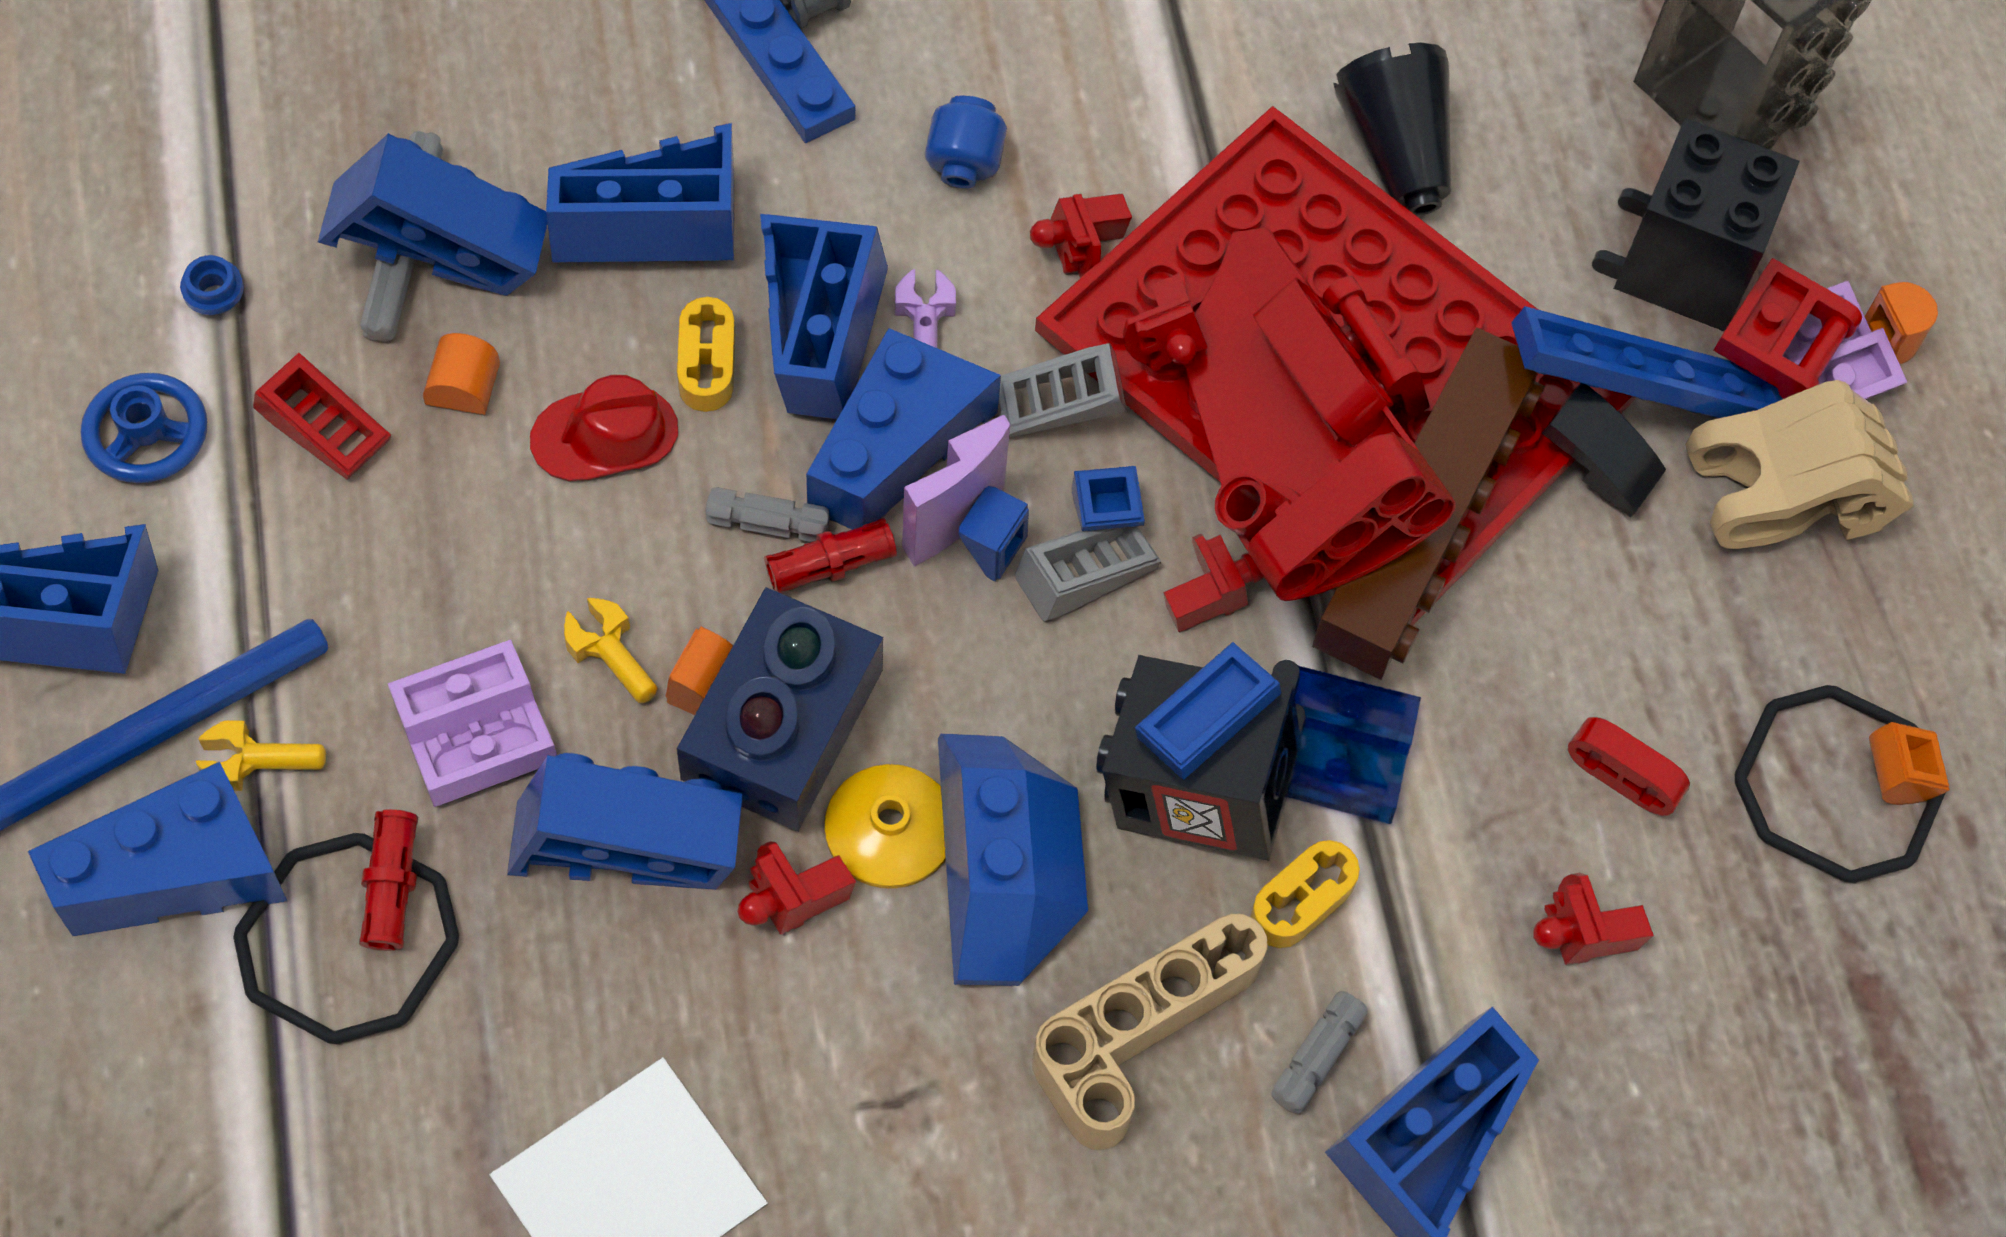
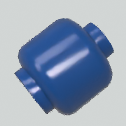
(965, 141)

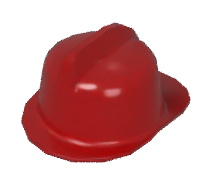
(604, 430)

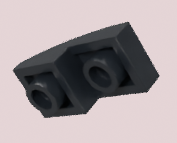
(1612, 450)

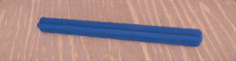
(159, 721)

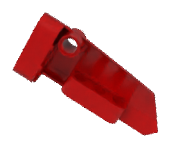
(1303, 431)

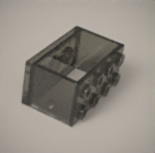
(1710, 77)

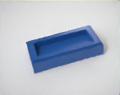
(1208, 710)

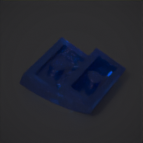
(1352, 744)

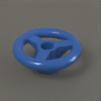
(134, 400)

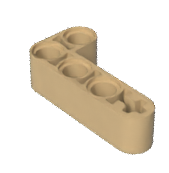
(1157, 1014)

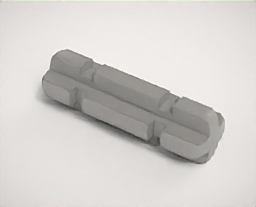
(766, 514)
(1319, 1052)

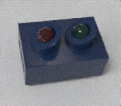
(782, 707)

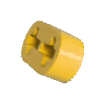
(694, 353)
(1314, 904)

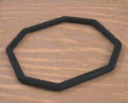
(1796, 850)
(367, 1028)

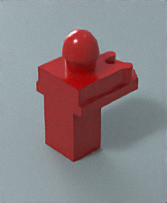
(1079, 227)
(1167, 331)
(1217, 591)
(792, 897)
(1583, 930)

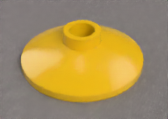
(883, 852)

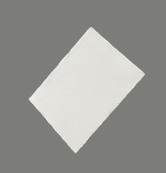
(631, 1168)

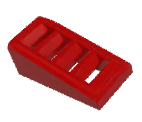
(301, 374)

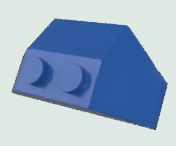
(1008, 858)

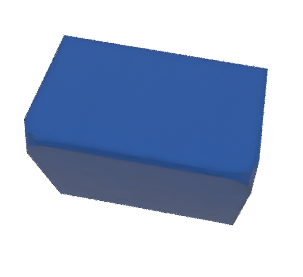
(1107, 498)
(995, 530)

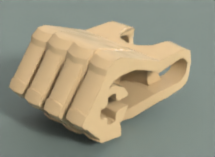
(1801, 462)

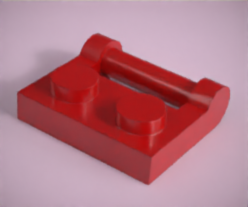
(1771, 320)
(1370, 339)

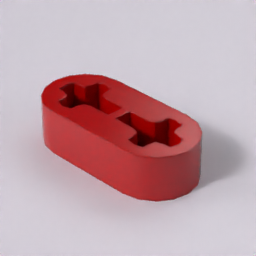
(1628, 766)

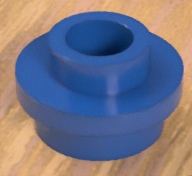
(207, 272)

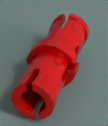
(830, 556)
(388, 880)

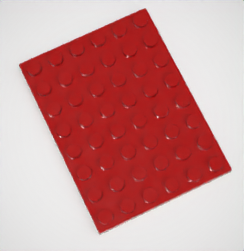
(1331, 228)

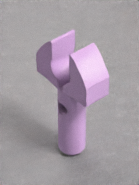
(925, 315)

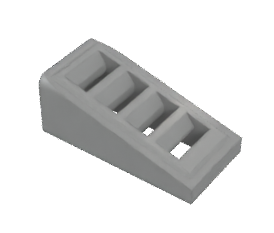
(1096, 359)
(1057, 591)

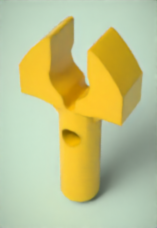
(609, 647)
(253, 755)

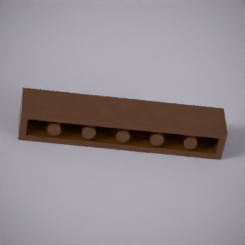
(1460, 441)

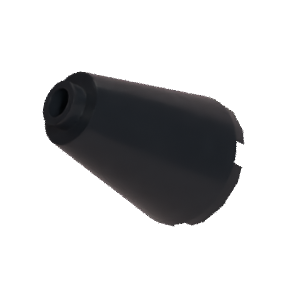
(1402, 121)

